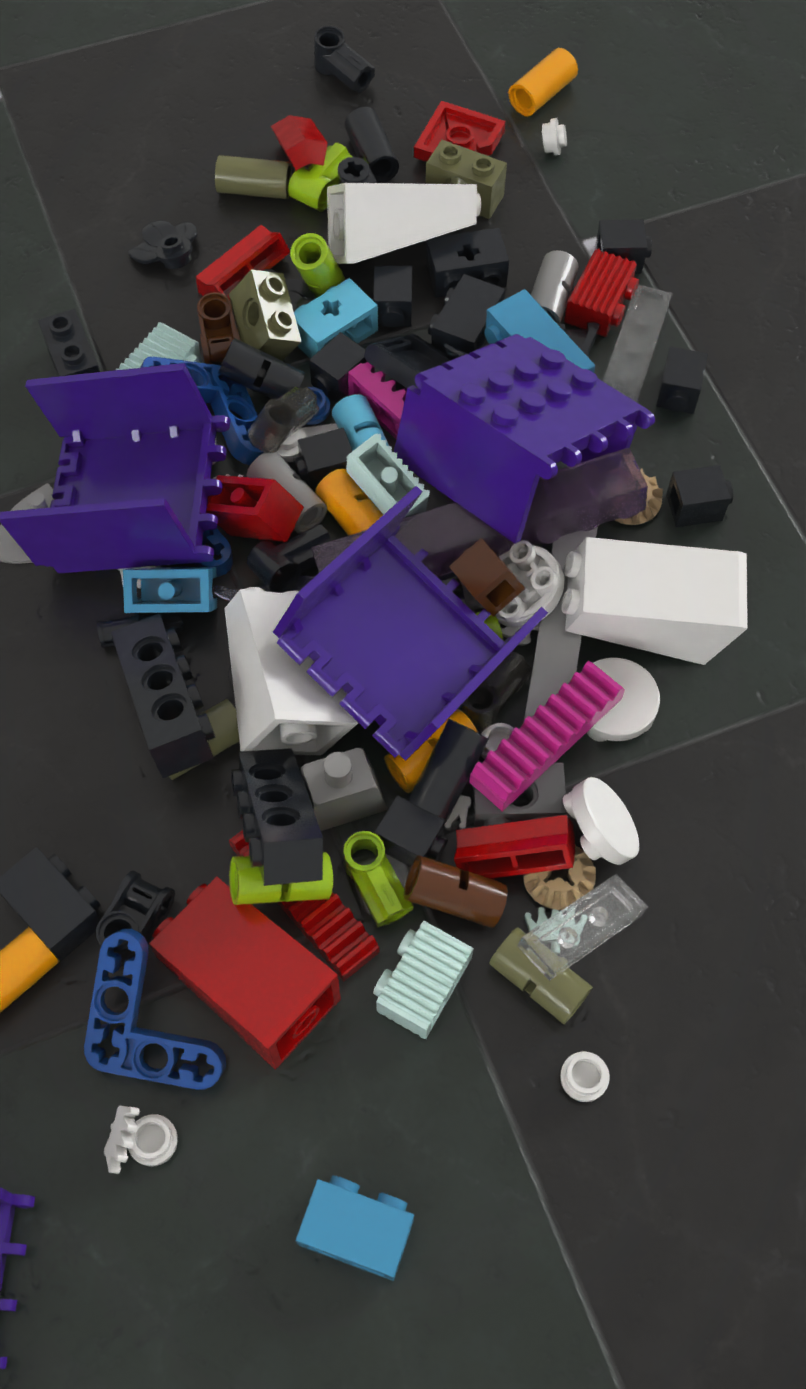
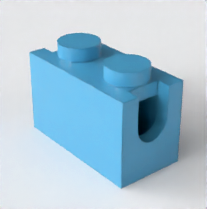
(169, 589)
(355, 1227)

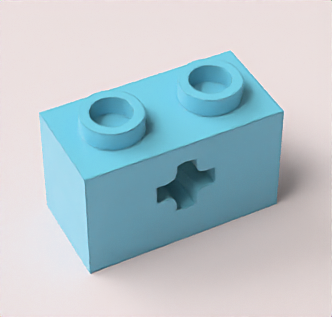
(338, 310)

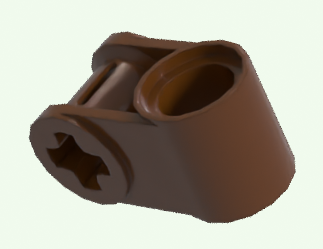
(216, 326)

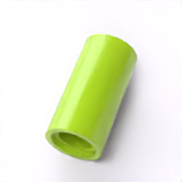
(316, 263)
(248, 886)

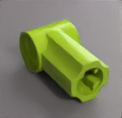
(311, 183)
(377, 880)

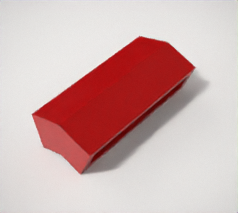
(300, 141)
(256, 251)
(517, 847)

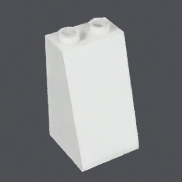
(389, 216)
(657, 596)
(274, 695)

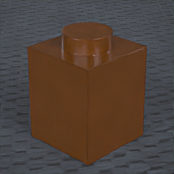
(487, 577)

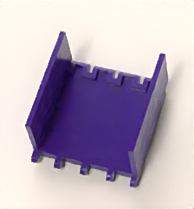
(503, 420)
(128, 472)
(392, 636)

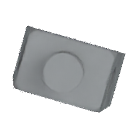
(342, 788)

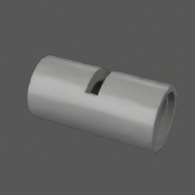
(555, 283)
(275, 467)

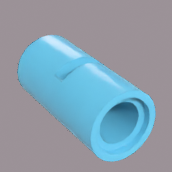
(357, 419)

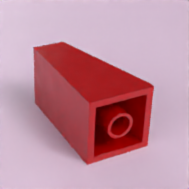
(247, 971)

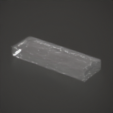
(582, 926)

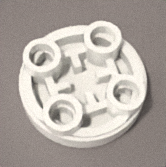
(539, 575)
(638, 706)
(603, 821)

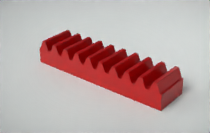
(327, 926)

